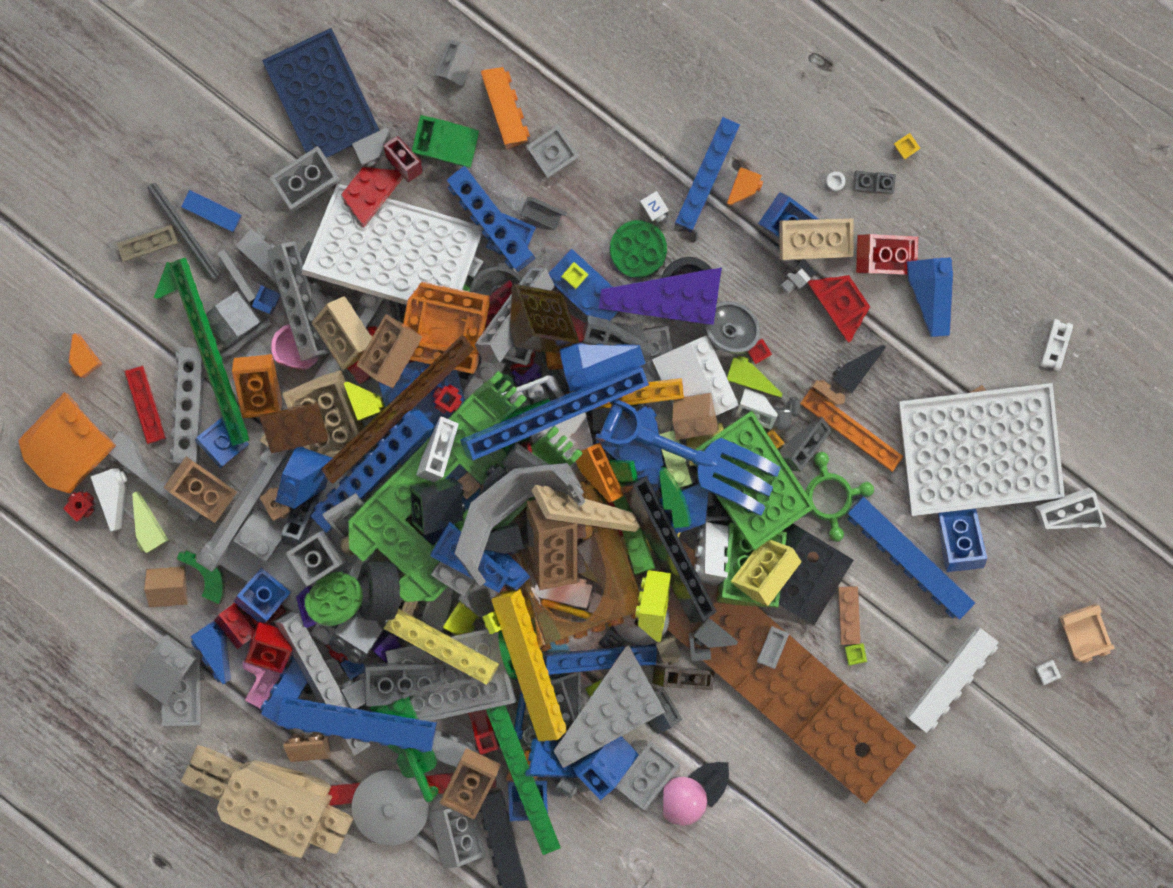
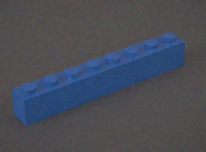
(910, 558)
(357, 724)

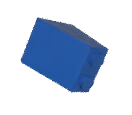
(302, 477)

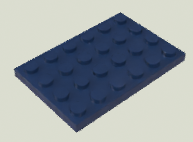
(321, 94)

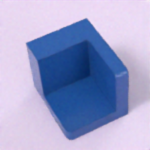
(266, 300)

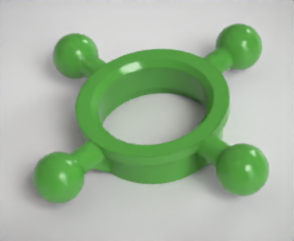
(866, 489)

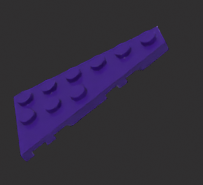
(679, 297)

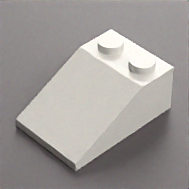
(111, 492)

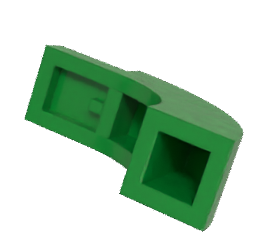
(214, 581)

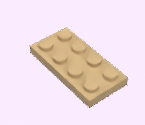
(816, 238)

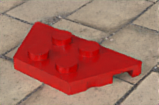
(370, 191)
(842, 303)

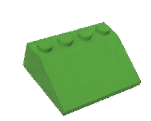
(737, 553)

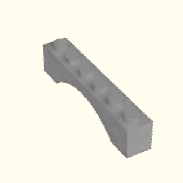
(128, 454)

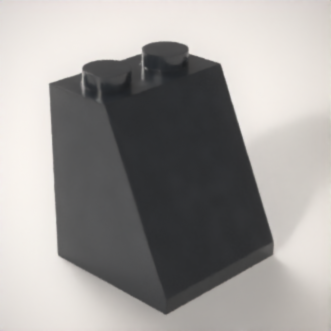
(436, 504)

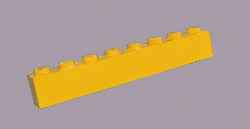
(529, 665)

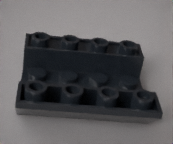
(814, 580)

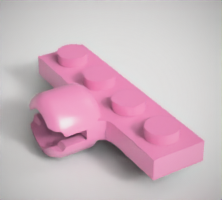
(262, 685)

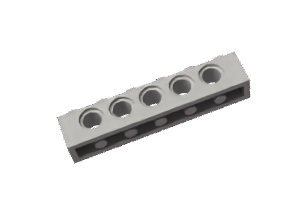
(297, 300)
(195, 396)

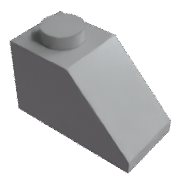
(371, 148)

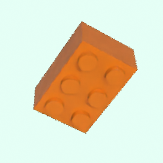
(256, 385)

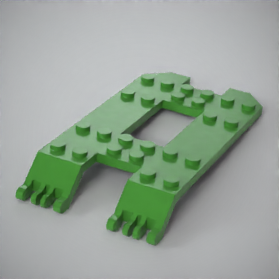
(382, 517)

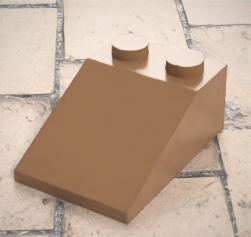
(200, 489)
(470, 783)

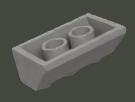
(305, 179)
(456, 837)

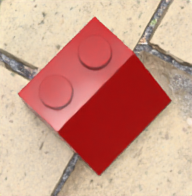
(268, 648)

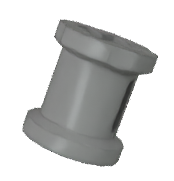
(567, 786)

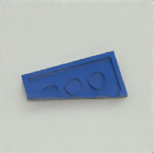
(445, 552)

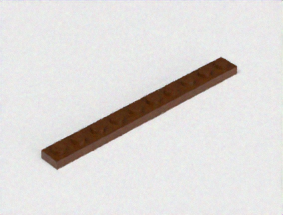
(398, 408)

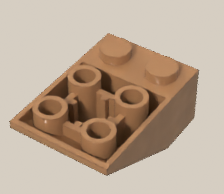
(307, 747)

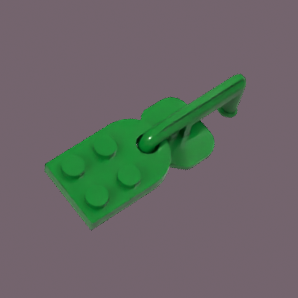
(410, 760)

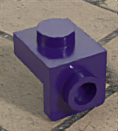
(531, 375)

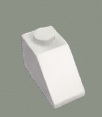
(759, 406)

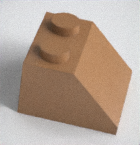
(694, 416)

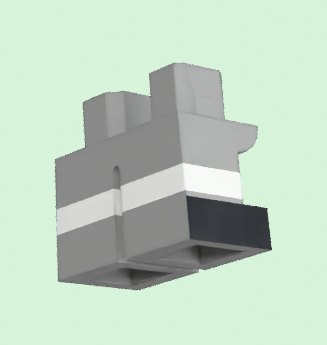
(800, 278)

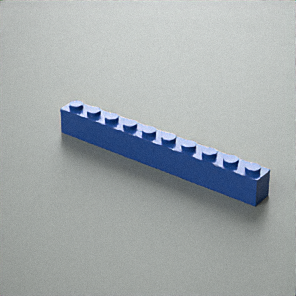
(552, 413)

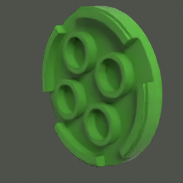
(334, 599)

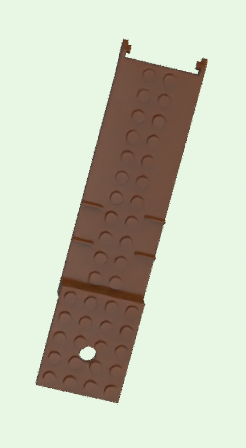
(799, 696)

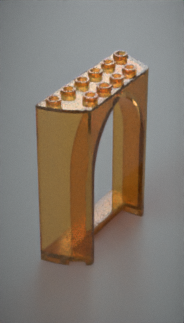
(618, 599)

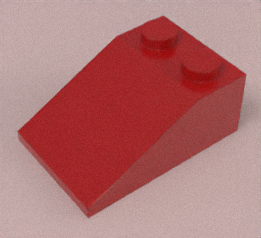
(885, 253)

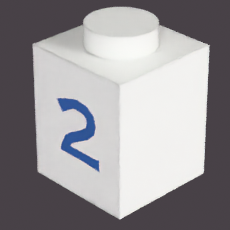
(654, 207)

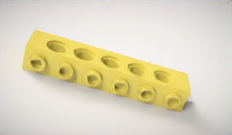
(442, 646)

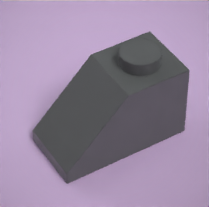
(712, 635)

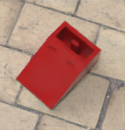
(240, 625)

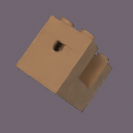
(554, 549)

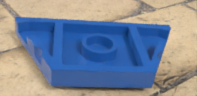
(697, 504)
(545, 762)

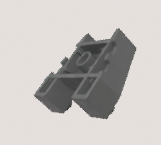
(605, 332)

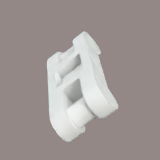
(1056, 345)

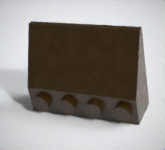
(540, 320)

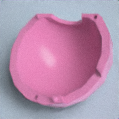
(286, 351)
(683, 801)

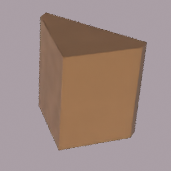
(166, 586)

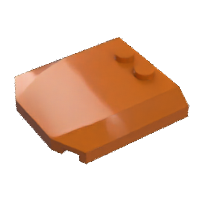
(442, 317)
(64, 445)

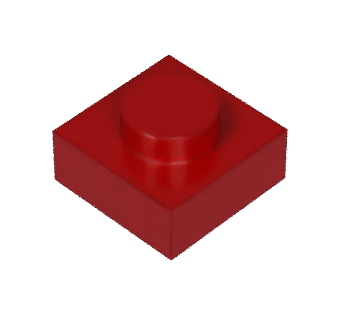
(759, 351)

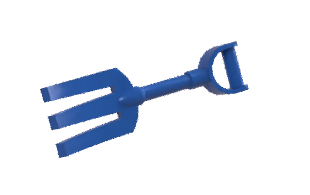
(707, 461)

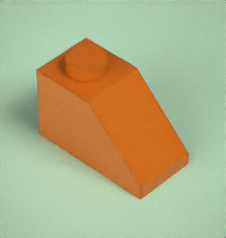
(744, 186)
(82, 357)

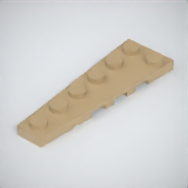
(561, 507)

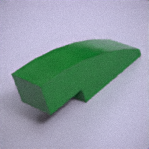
(674, 499)

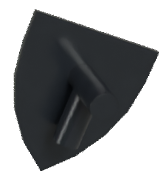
(713, 779)

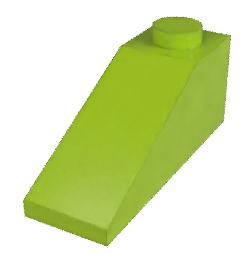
(748, 375)

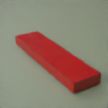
(145, 404)

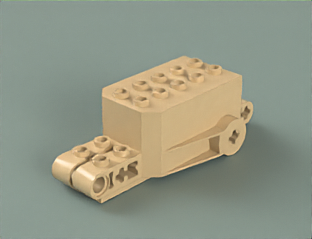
(270, 802)

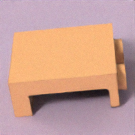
(1086, 633)

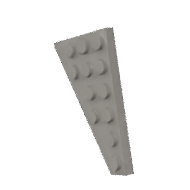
(615, 708)

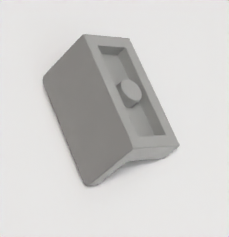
(455, 62)

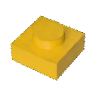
(906, 146)

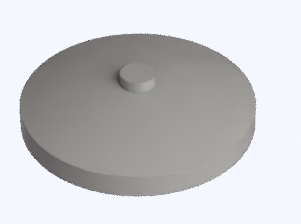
(389, 807)

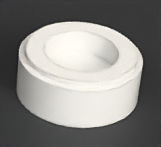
(835, 181)

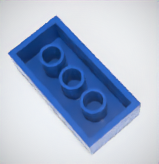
(588, 293)

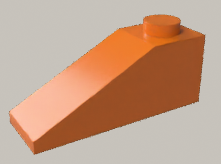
(598, 471)

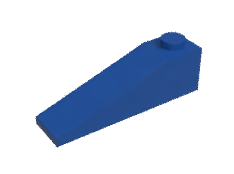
(933, 290)

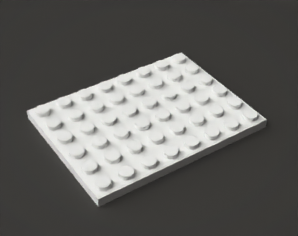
(393, 250)
(981, 449)

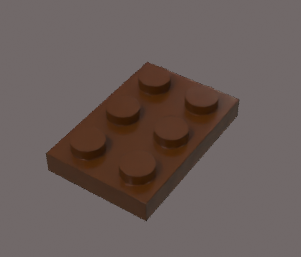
(294, 427)

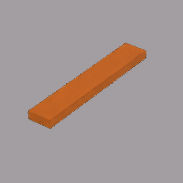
(851, 430)

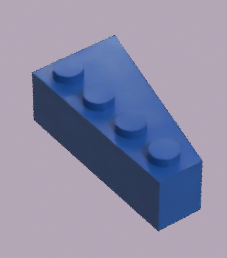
(636, 452)
(290, 686)

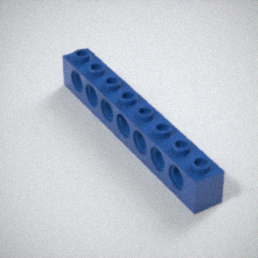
(419, 426)

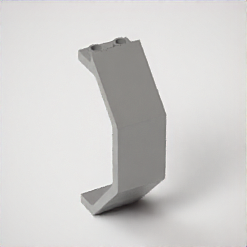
(501, 501)

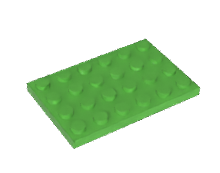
(787, 498)

